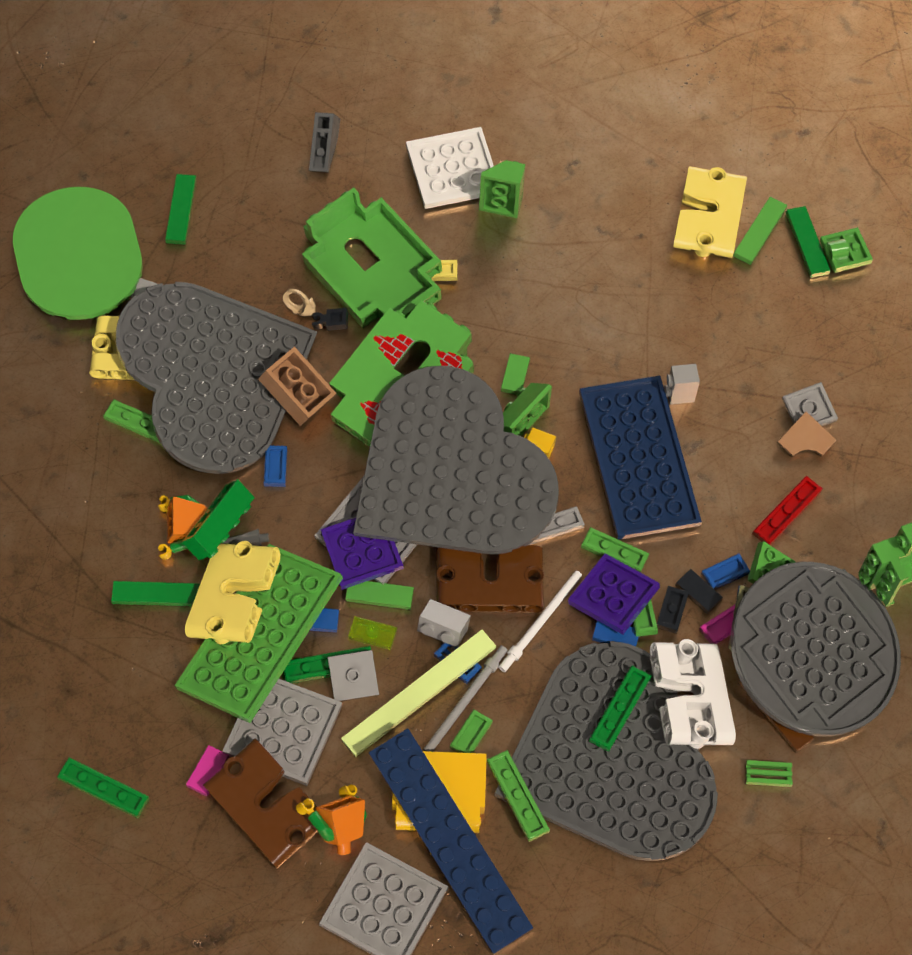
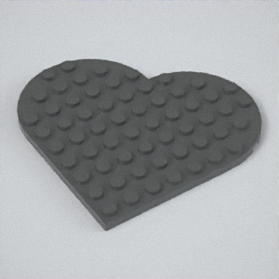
(205, 368)
(450, 472)
(639, 796)

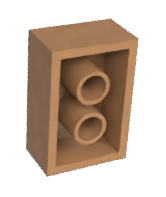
(297, 386)

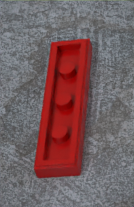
(787, 511)

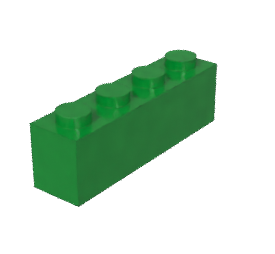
(218, 520)

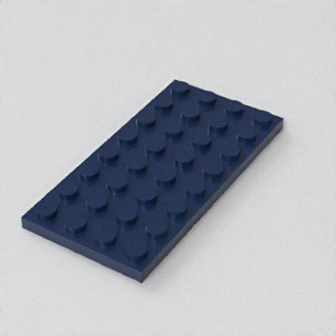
(639, 457)

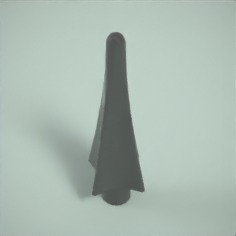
(253, 537)

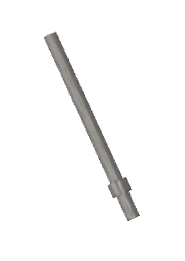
(490, 666)

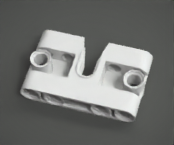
(708, 711)

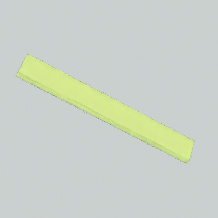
(418, 693)

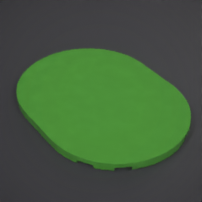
(77, 253)

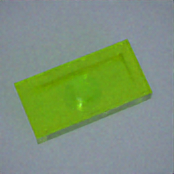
(372, 633)

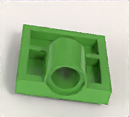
(846, 250)
(765, 560)

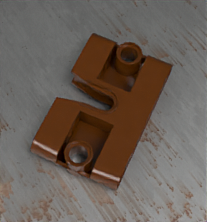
(506, 594)
(241, 799)

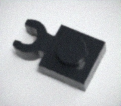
(333, 320)

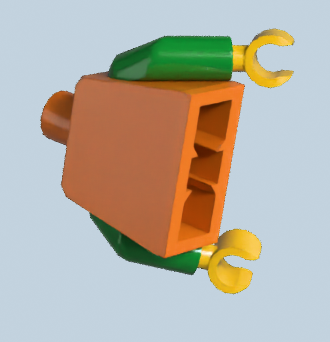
(181, 517)
(338, 820)

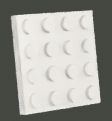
(449, 166)

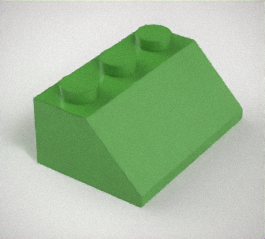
(502, 188)
(526, 408)

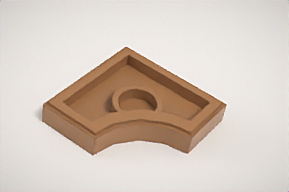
(806, 435)

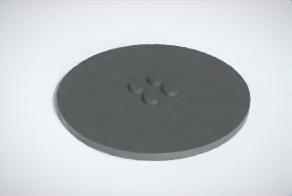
(815, 649)

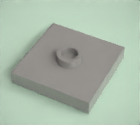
(813, 401)
(353, 675)

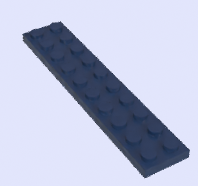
(451, 841)

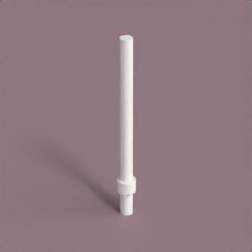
(515, 652)

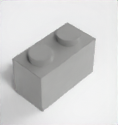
(682, 384)
(443, 623)

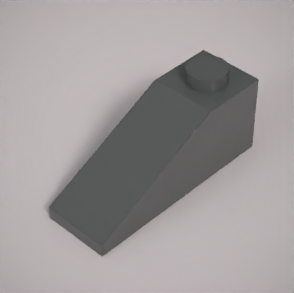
(324, 141)

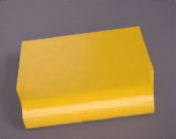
(465, 781)

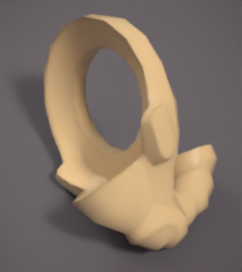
(304, 309)

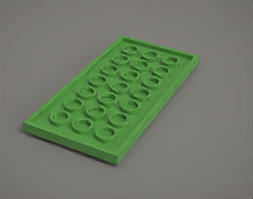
(242, 674)

